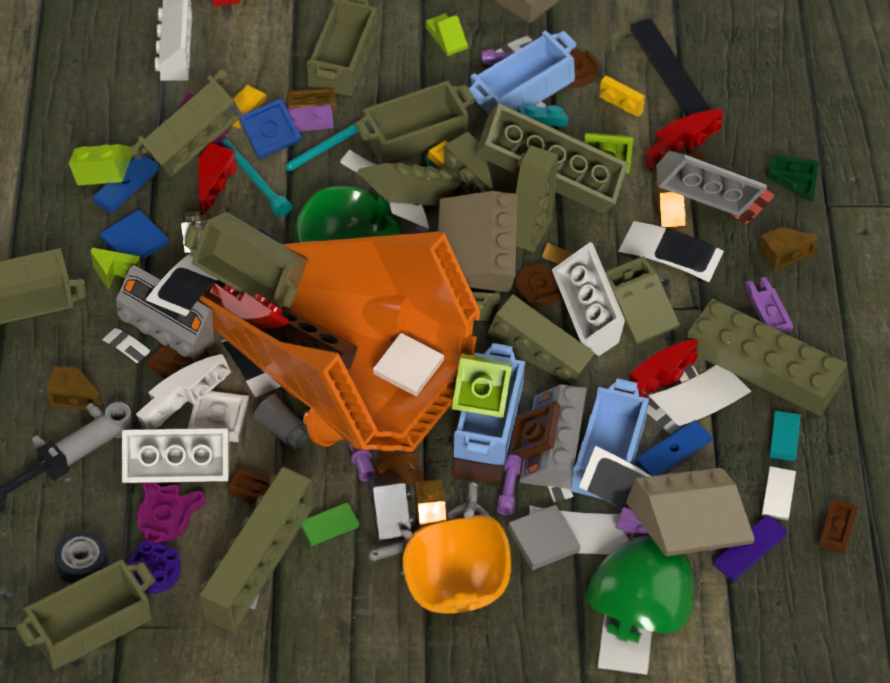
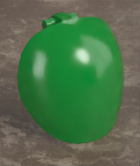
(345, 214)
(643, 589)

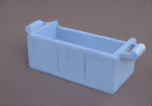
(527, 74)
(613, 426)
(486, 436)

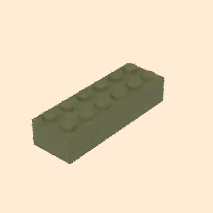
(582, 170)
(767, 357)
(256, 549)

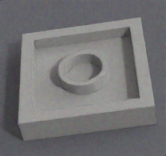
(544, 537)

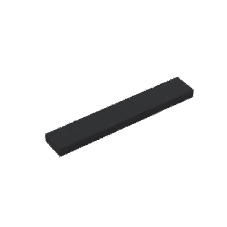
(669, 67)

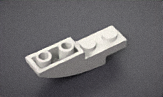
(185, 385)

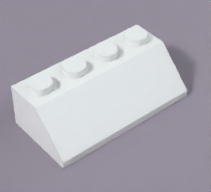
(175, 40)
(590, 300)
(175, 455)

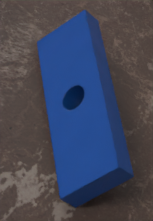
(115, 194)
(674, 449)

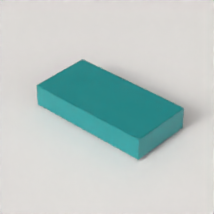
(785, 436)

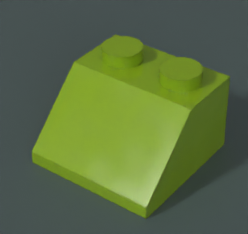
(614, 145)
(100, 164)
(482, 385)

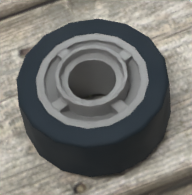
(78, 546)

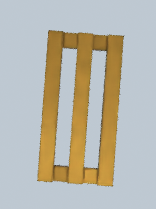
(310, 98)

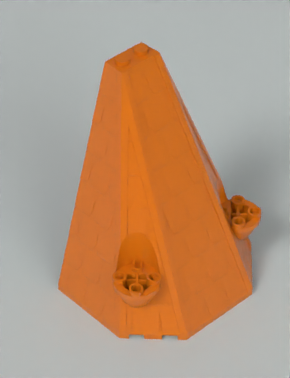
(368, 296)

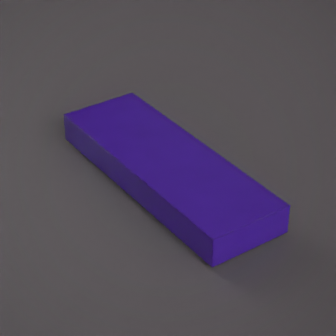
(739, 559)

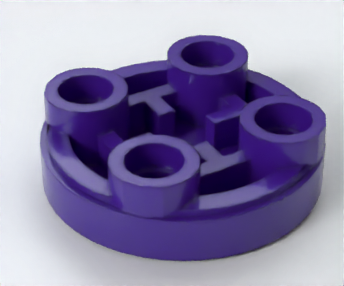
(161, 562)

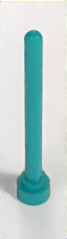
(320, 148)
(278, 204)

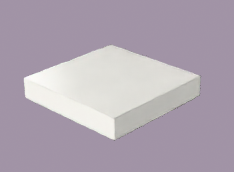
(408, 364)
(220, 411)

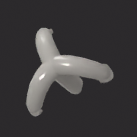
(469, 507)
(391, 547)

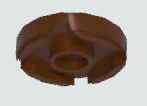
(585, 68)
(537, 286)

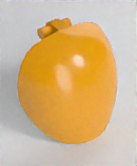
(457, 564)

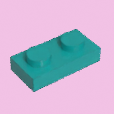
(549, 115)

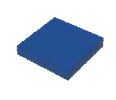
(270, 129)
(134, 236)

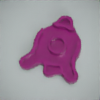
(165, 513)

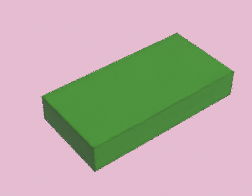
(329, 524)

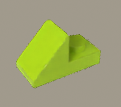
(447, 33)
(112, 263)

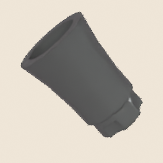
(281, 421)

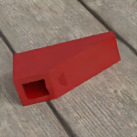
(215, 168)

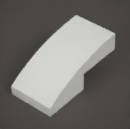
(779, 493)

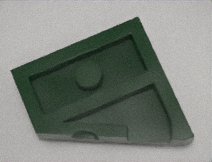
(795, 174)

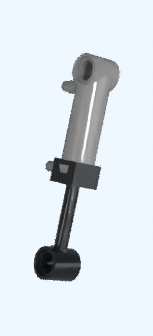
(57, 457)

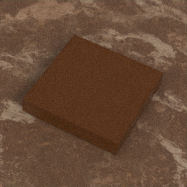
(168, 361)
(535, 431)

